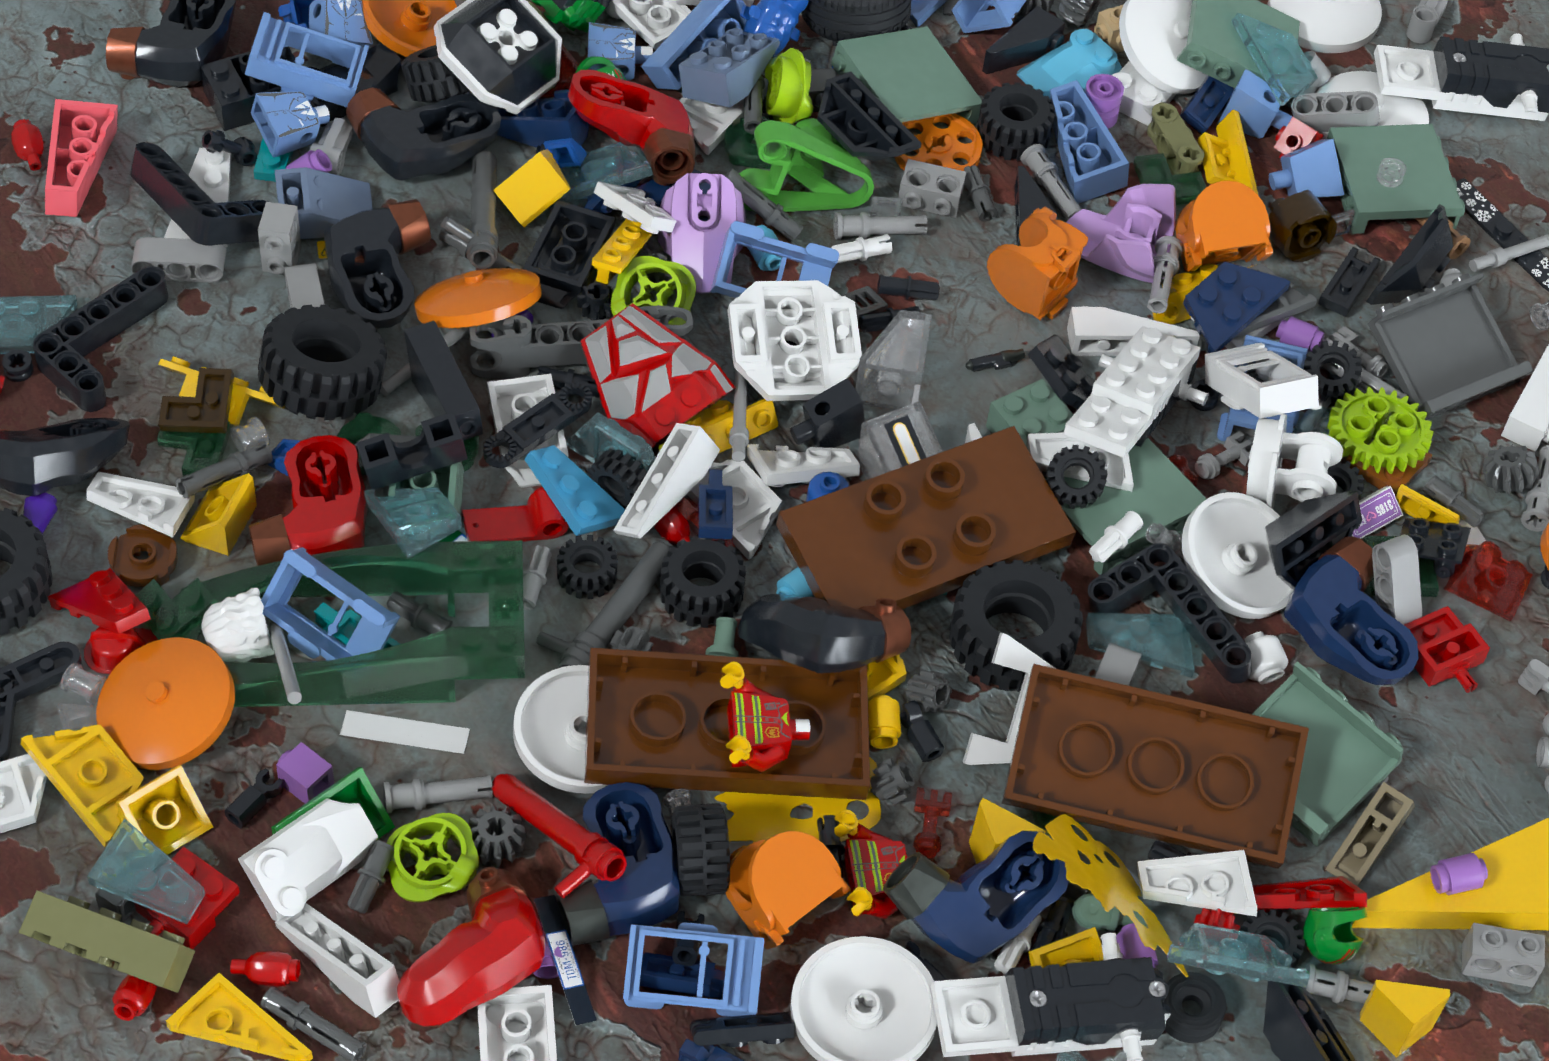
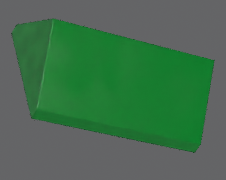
(350, 789)

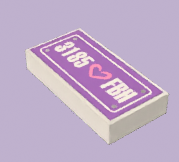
(1377, 511)

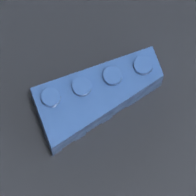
(704, 24)
(1086, 147)

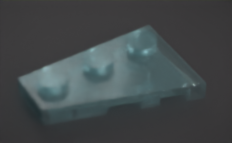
(1156, 636)
(145, 875)

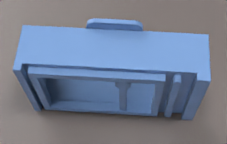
(973, 15)
(266, 64)
(816, 259)
(1245, 418)
(304, 634)
(741, 971)

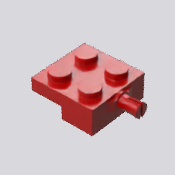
(1447, 648)
(218, 894)

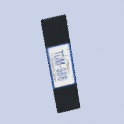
(567, 965)

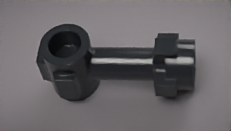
(241, 147)

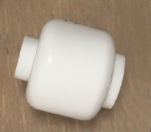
(1267, 657)

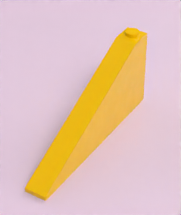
(1511, 897)

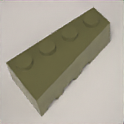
(107, 940)

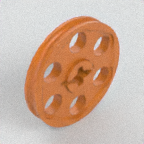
(948, 138)

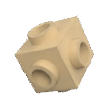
(1108, 27)

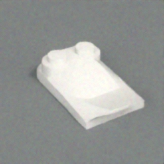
(649, 18)
(1139, 95)
(510, 400)
(308, 855)
(518, 1026)

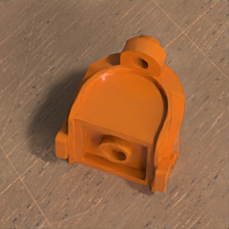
(1223, 226)
(1042, 268)
(781, 882)

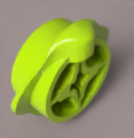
(788, 87)
(638, 270)
(457, 874)

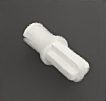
(863, 248)
(1116, 537)
(1013, 950)

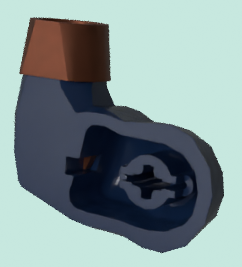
(1346, 623)

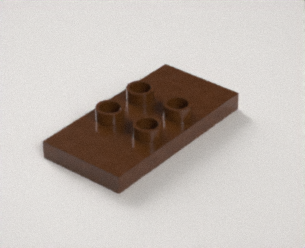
(926, 525)
(666, 725)
(1156, 765)

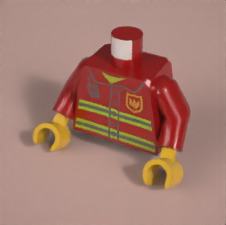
(758, 723)
(868, 864)

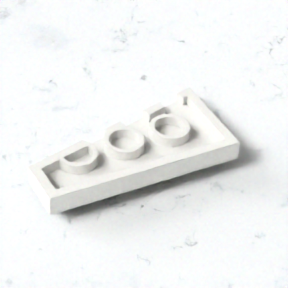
(213, 176)

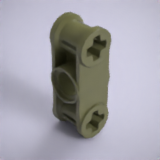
(1174, 140)

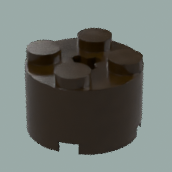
(1301, 225)

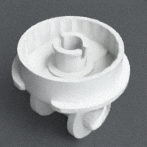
(1313, 457)

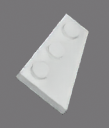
(635, 207)
(1045, 445)
(789, 466)
(141, 501)
(1200, 881)

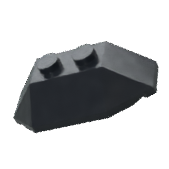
(862, 121)
(1417, 262)
(1309, 531)
(1301, 1027)

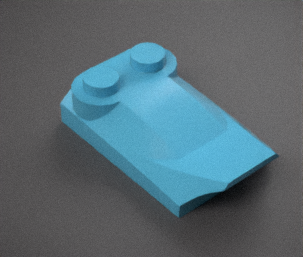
(1076, 60)

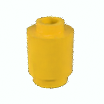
(884, 722)

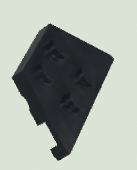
(1062, 371)

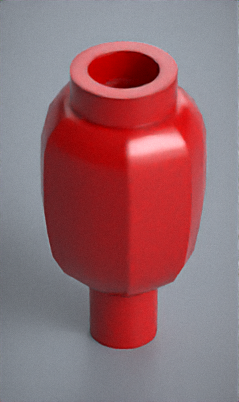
(28, 143)
(673, 527)
(268, 968)
(132, 997)

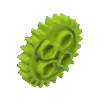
(1397, 443)

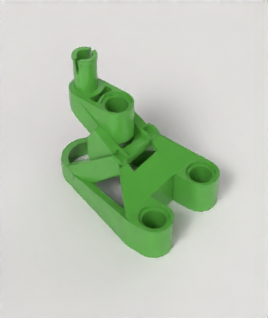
(809, 146)

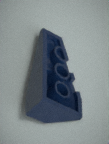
(544, 121)

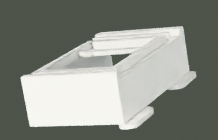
(1285, 385)

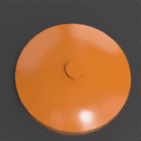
(405, 24)
(478, 297)
(167, 702)

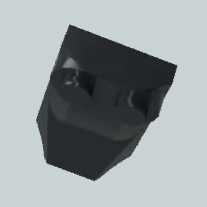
(378, 71)
(566, 251)

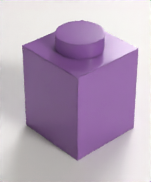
(304, 772)

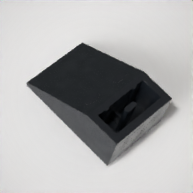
(232, 91)

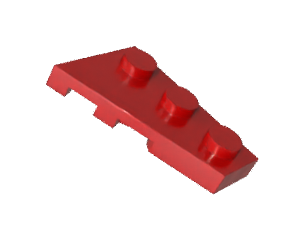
(103, 600)
(1311, 893)

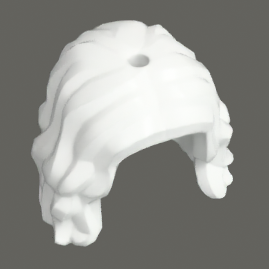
(238, 628)

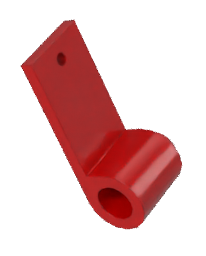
(527, 522)

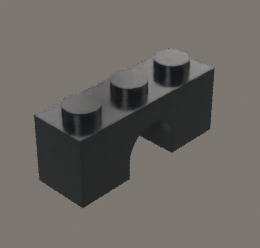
(434, 448)

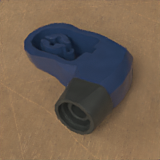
(649, 887)
(985, 904)

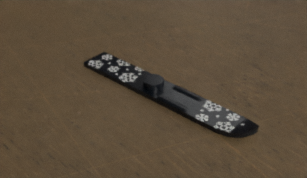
(1502, 231)

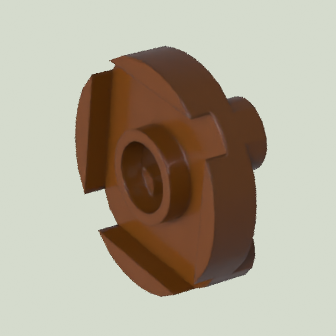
(141, 572)

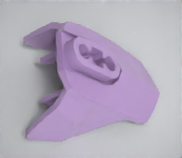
(1128, 233)
(699, 242)

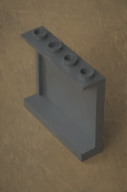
(1446, 347)

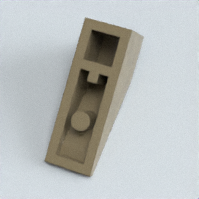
(1371, 834)

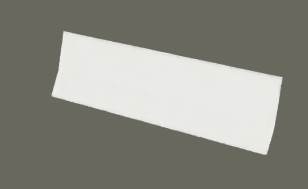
(405, 731)

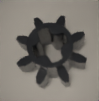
(595, 301)

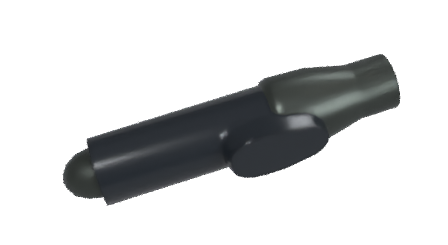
(998, 360)

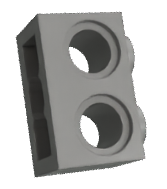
(932, 188)
(279, 237)
(1503, 955)

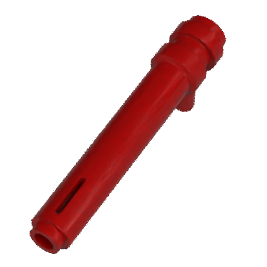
(589, 848)

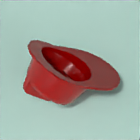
(108, 649)

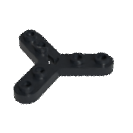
(30, 676)

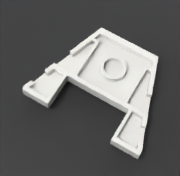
(988, 750)

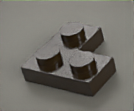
(206, 411)

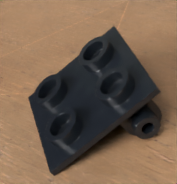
(1438, 542)

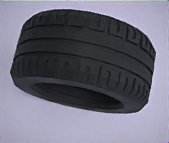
(856, 18)

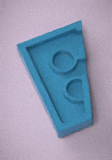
(573, 492)

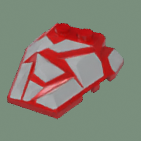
(650, 374)

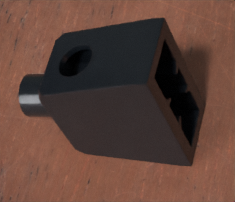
(831, 417)

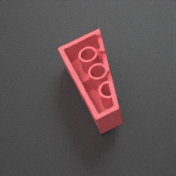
(76, 151)

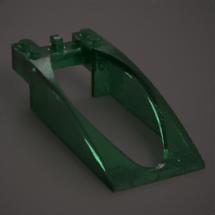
(412, 670)

